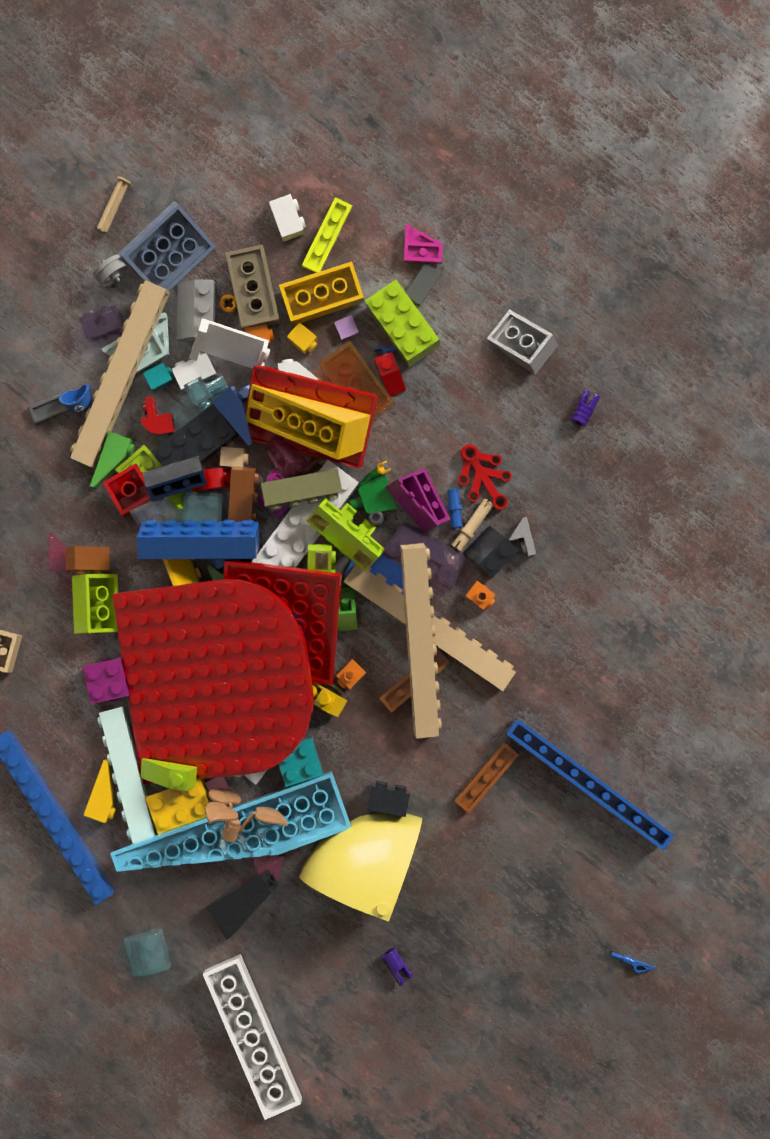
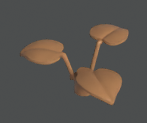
(220, 812)

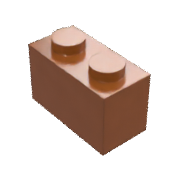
(87, 559)

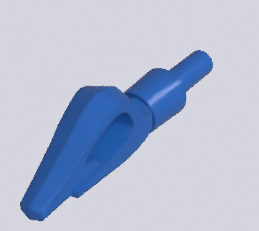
(633, 962)

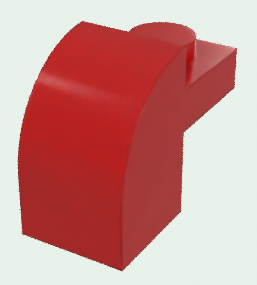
(157, 424)
(216, 479)

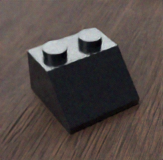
(490, 552)

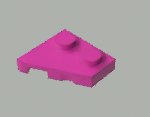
(421, 248)

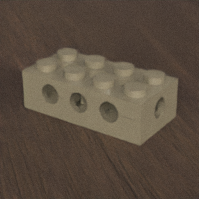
(241, 281)

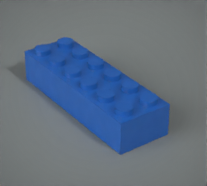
(198, 540)

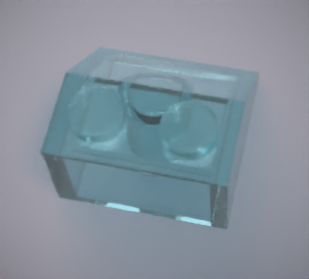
(147, 953)

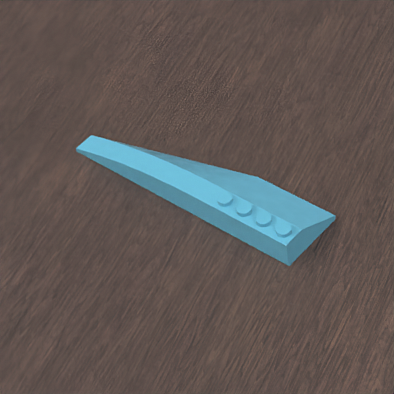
(310, 808)

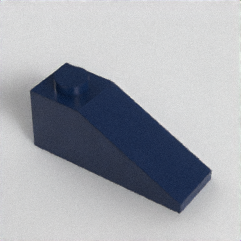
(233, 410)

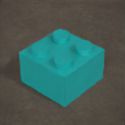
(301, 764)

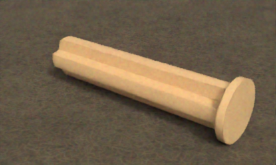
(113, 204)

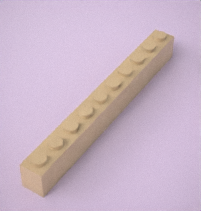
(120, 373)
(446, 638)
(419, 640)

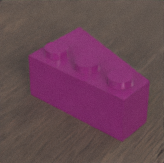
(419, 499)

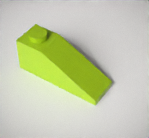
(169, 774)

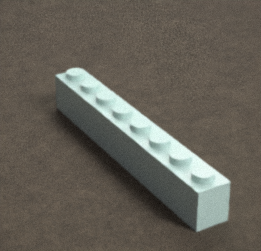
(126, 774)

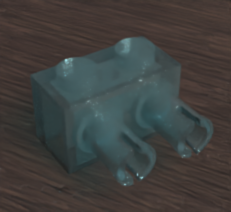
(203, 393)

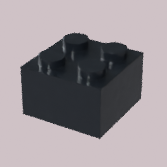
(388, 799)

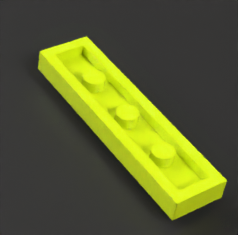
(327, 236)

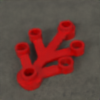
(482, 473)

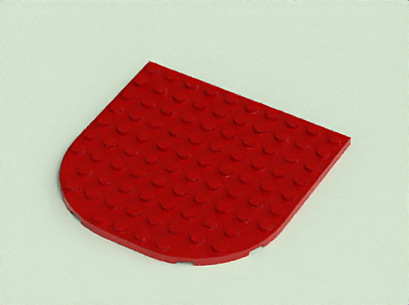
(214, 676)

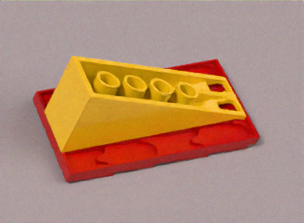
(310, 415)

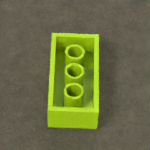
(402, 323)

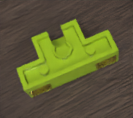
(349, 538)
(321, 558)

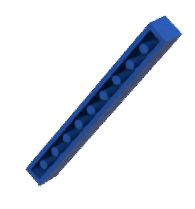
(589, 784)
(54, 818)

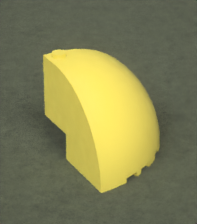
(365, 862)

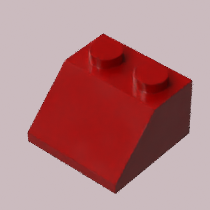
(127, 490)

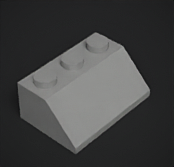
(194, 302)

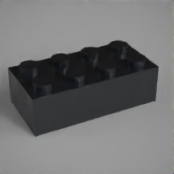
(199, 437)

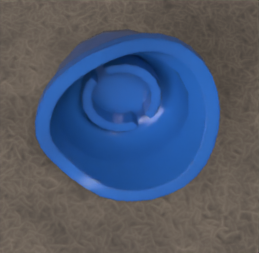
(77, 399)

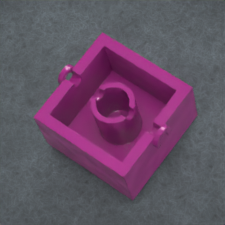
(106, 681)

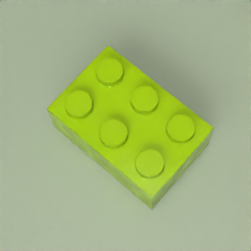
(94, 603)

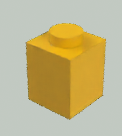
(302, 338)

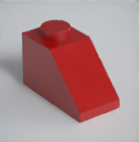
(390, 374)

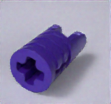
(584, 411)
(394, 964)

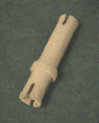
(471, 526)

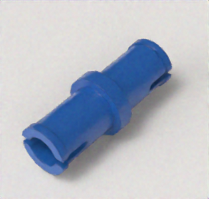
(455, 508)

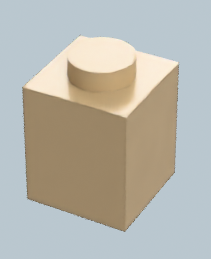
(233, 457)

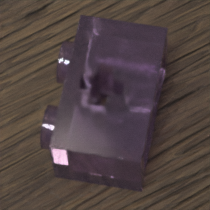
(112, 323)

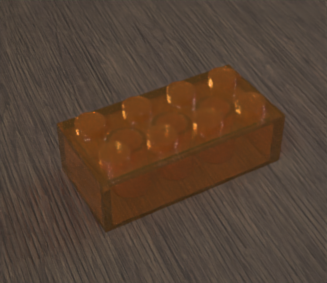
(348, 369)

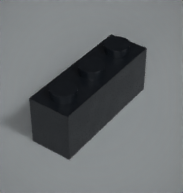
(174, 478)

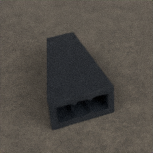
(239, 904)

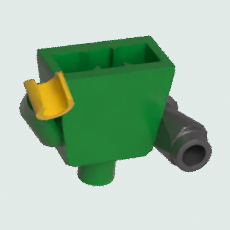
(374, 495)

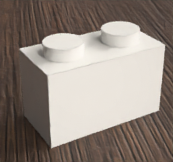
(287, 218)
(192, 369)

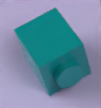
(159, 377)

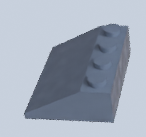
(167, 248)

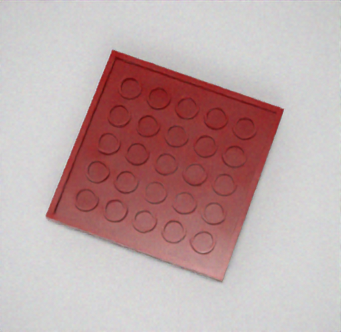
(313, 603)

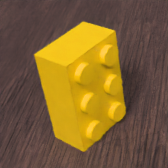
(177, 807)

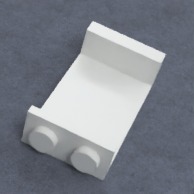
(229, 344)

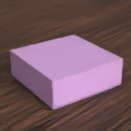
(346, 327)

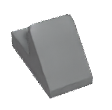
(523, 532)

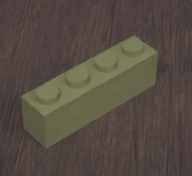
(301, 489)

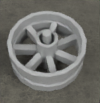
(110, 271)

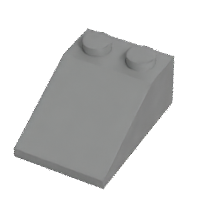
(523, 341)

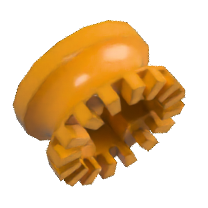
(222, 303)

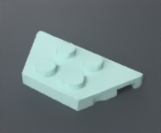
(157, 348)

